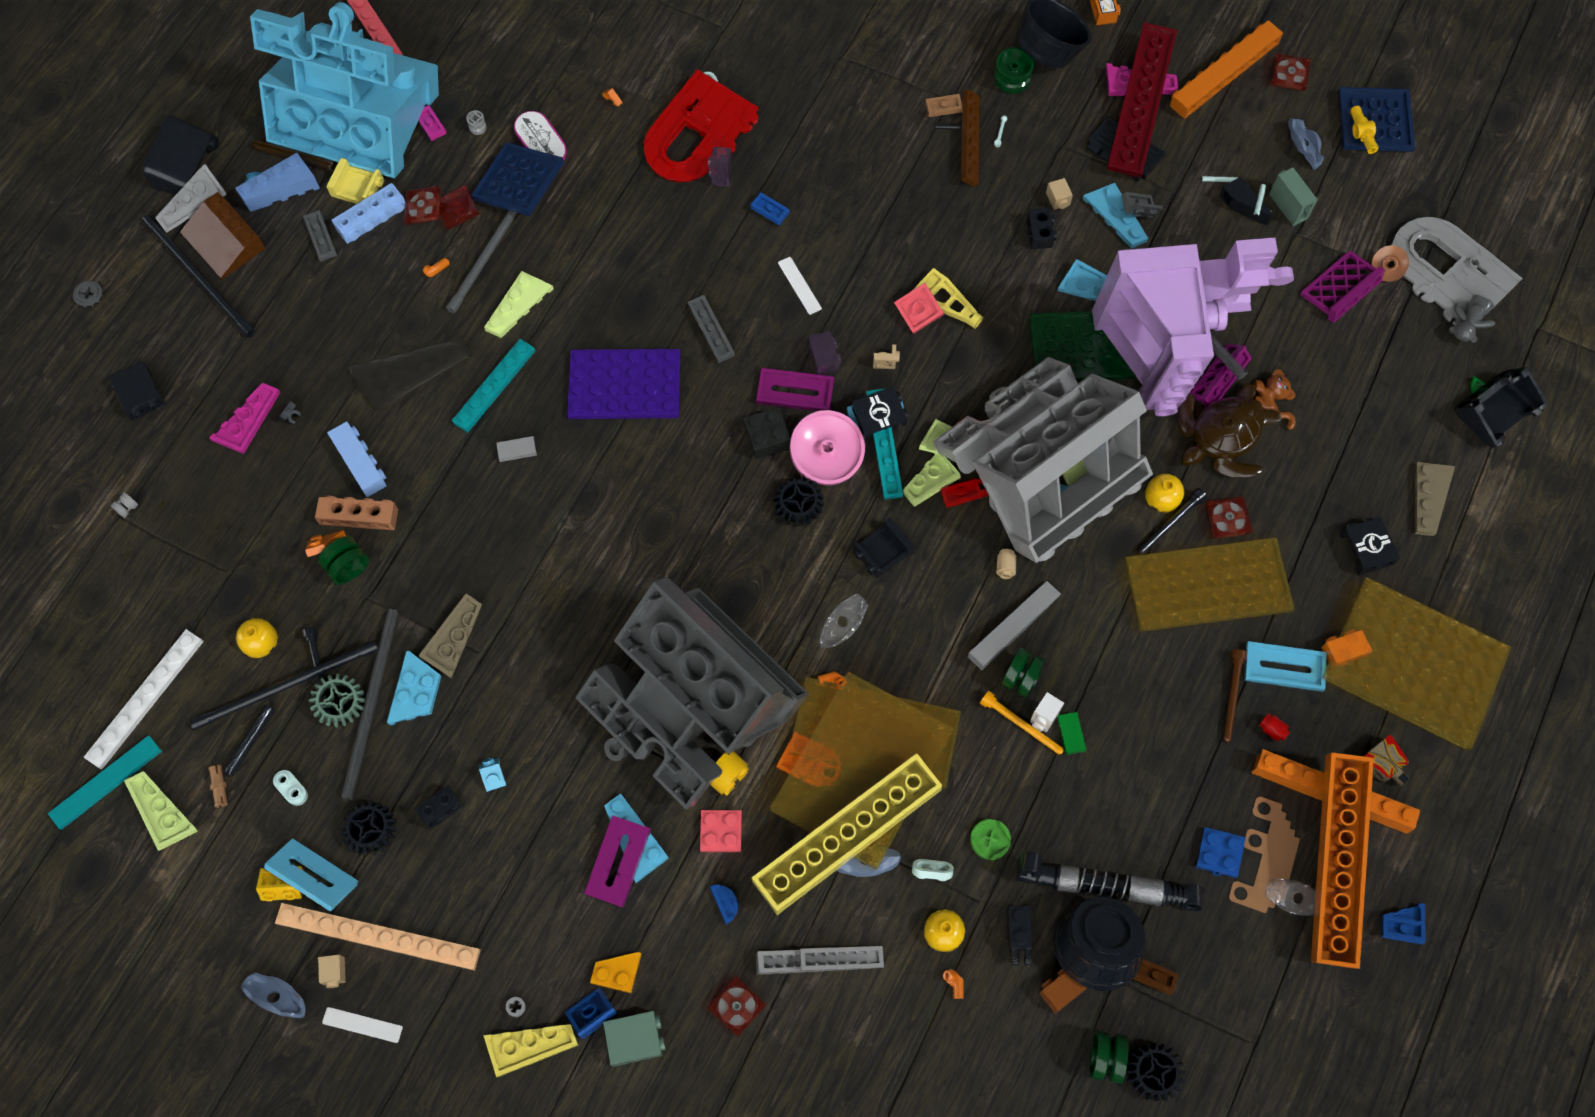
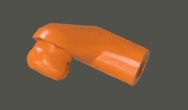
(431, 271)
(832, 677)

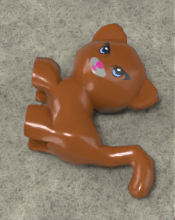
(1276, 388)

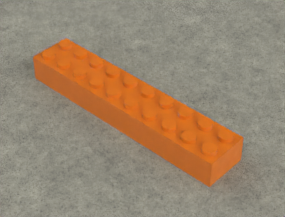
(1342, 860)

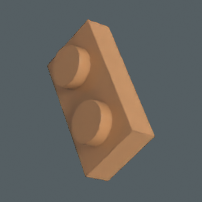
(943, 105)

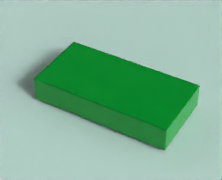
(1071, 733)

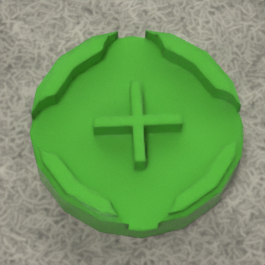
(990, 839)

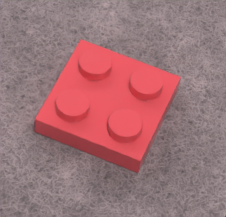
(919, 308)
(721, 830)

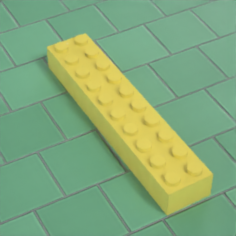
(846, 834)

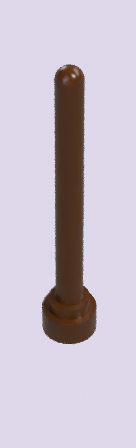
(1238, 658)

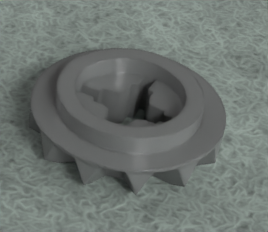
(84, 288)

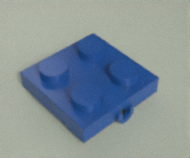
(1220, 852)

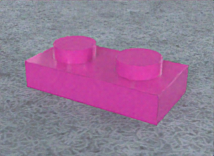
(431, 124)

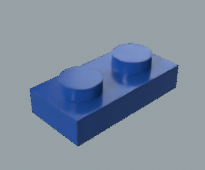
(770, 208)

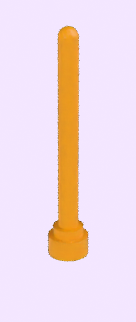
(990, 701)

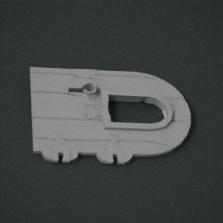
(1462, 279)

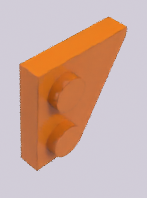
(319, 543)

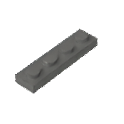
(711, 329)

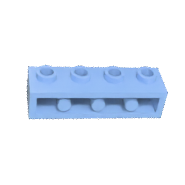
(369, 213)

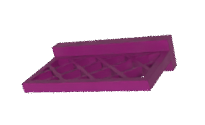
(1356, 293)

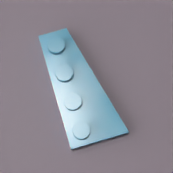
(1109, 204)

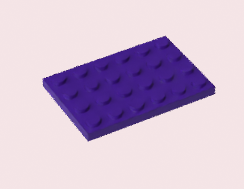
(624, 384)

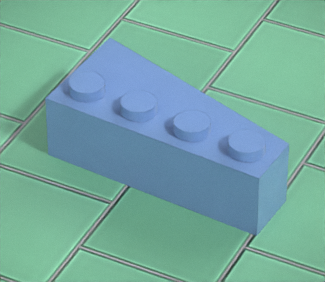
(277, 183)

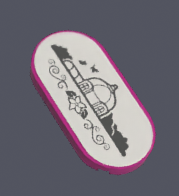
(538, 134)

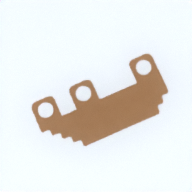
(1277, 858)

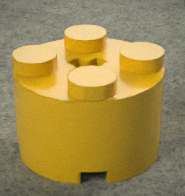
(732, 768)

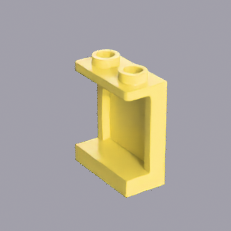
(353, 183)

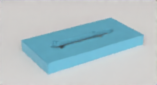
(1286, 655)
(325, 896)

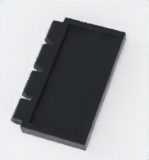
(1103, 140)

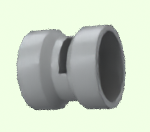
(476, 122)
(127, 501)

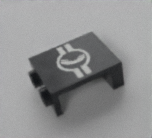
(879, 412)
(1371, 545)

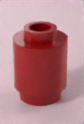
(1274, 727)

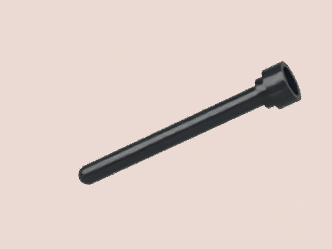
(1197, 497)
(310, 636)

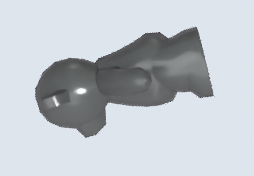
(1477, 310)

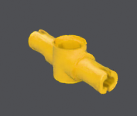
(1364, 129)

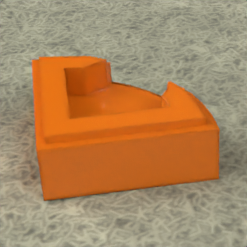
(610, 94)

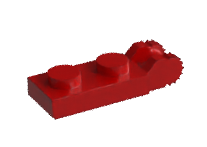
(963, 492)

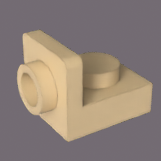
(886, 360)

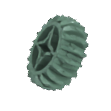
(341, 717)

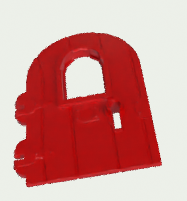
(717, 117)

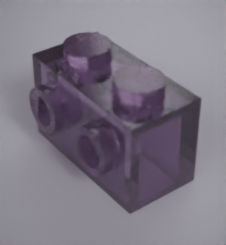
(720, 166)
(824, 353)

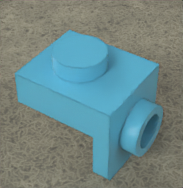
(491, 774)

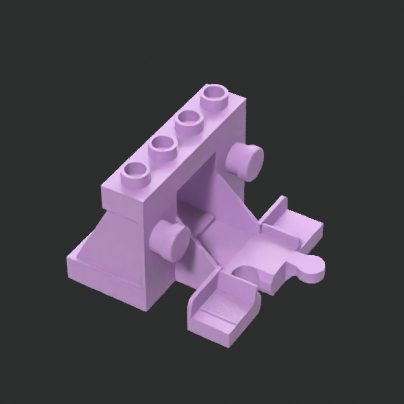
(1165, 303)

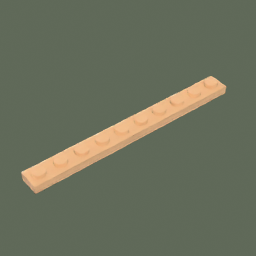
(378, 936)

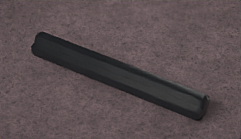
(249, 740)

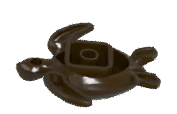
(1225, 431)

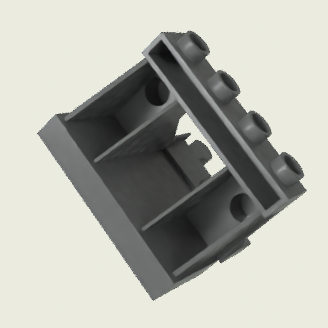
(695, 680)

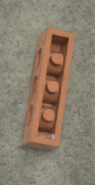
(383, 520)

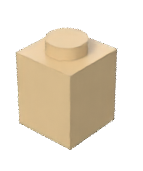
(1059, 194)
(331, 970)

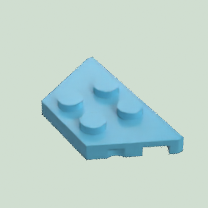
(414, 691)

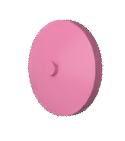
(827, 447)

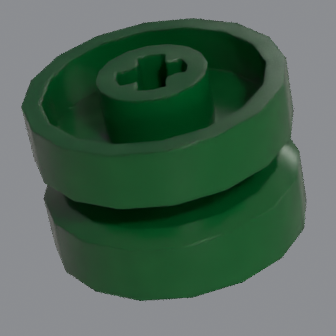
(1013, 70)
(343, 560)
(1026, 674)
(1108, 1057)

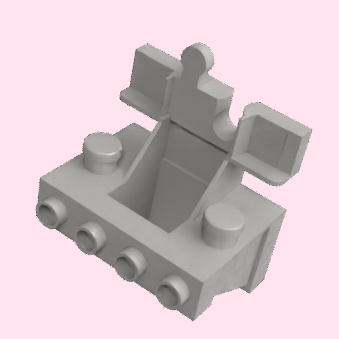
(1039, 433)

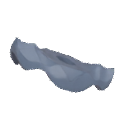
(1300, 135)
(856, 868)
(258, 988)

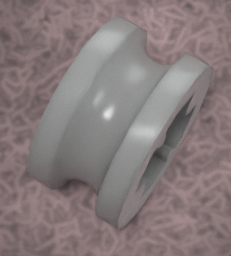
(512, 1001)

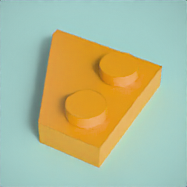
(617, 972)

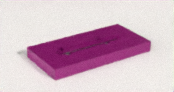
(796, 380)
(619, 891)

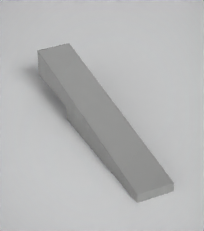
(1013, 625)
(819, 960)

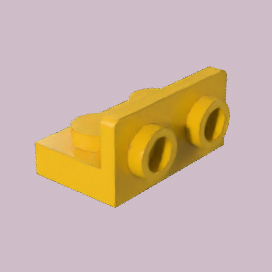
(273, 888)

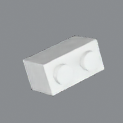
(1046, 712)

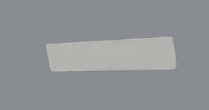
(799, 285)
(362, 1025)

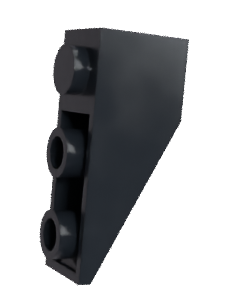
(1243, 200)

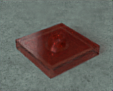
(457, 207)

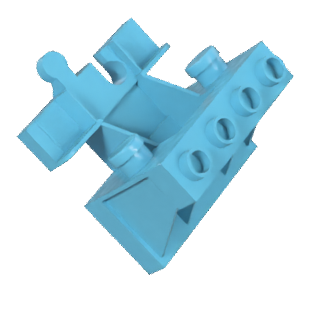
(340, 91)

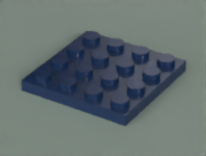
(1389, 111)
(517, 178)

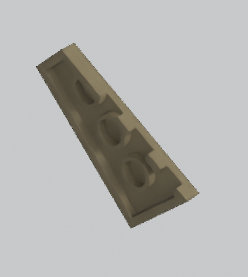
(1431, 490)
(451, 638)

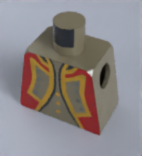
(1388, 761)

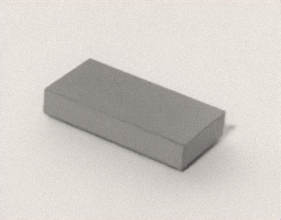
(516, 449)

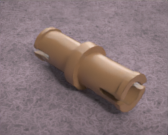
(218, 786)

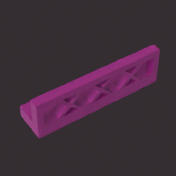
(1223, 379)

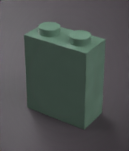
(1293, 196)
(634, 1038)

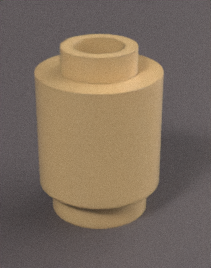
(1006, 563)

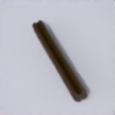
(286, 152)

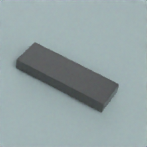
(320, 235)

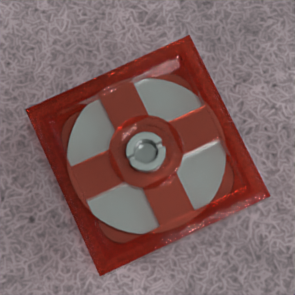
(1290, 72)
(422, 205)
(1228, 517)
(736, 1006)

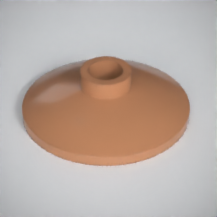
(1385, 256)

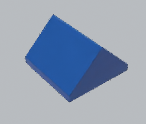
(590, 1013)

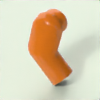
(956, 982)

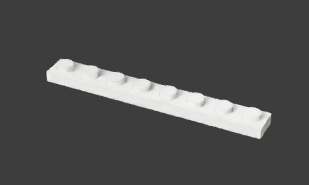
(143, 699)

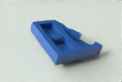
(1405, 925)

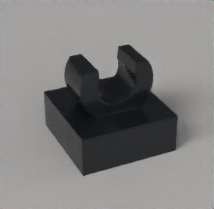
(287, 412)

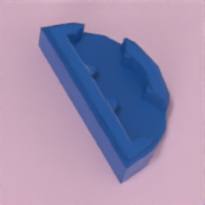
(726, 902)

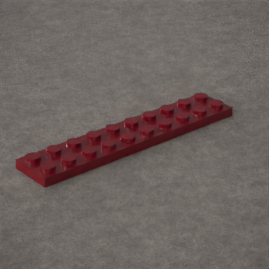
(1142, 100)

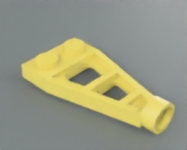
(935, 282)

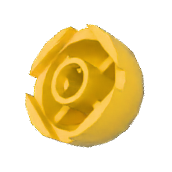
(1164, 492)
(256, 637)
(944, 930)

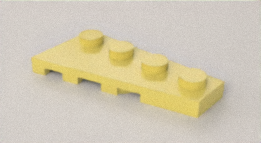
(521, 1048)

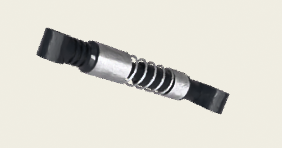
(1135, 888)

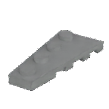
(189, 198)

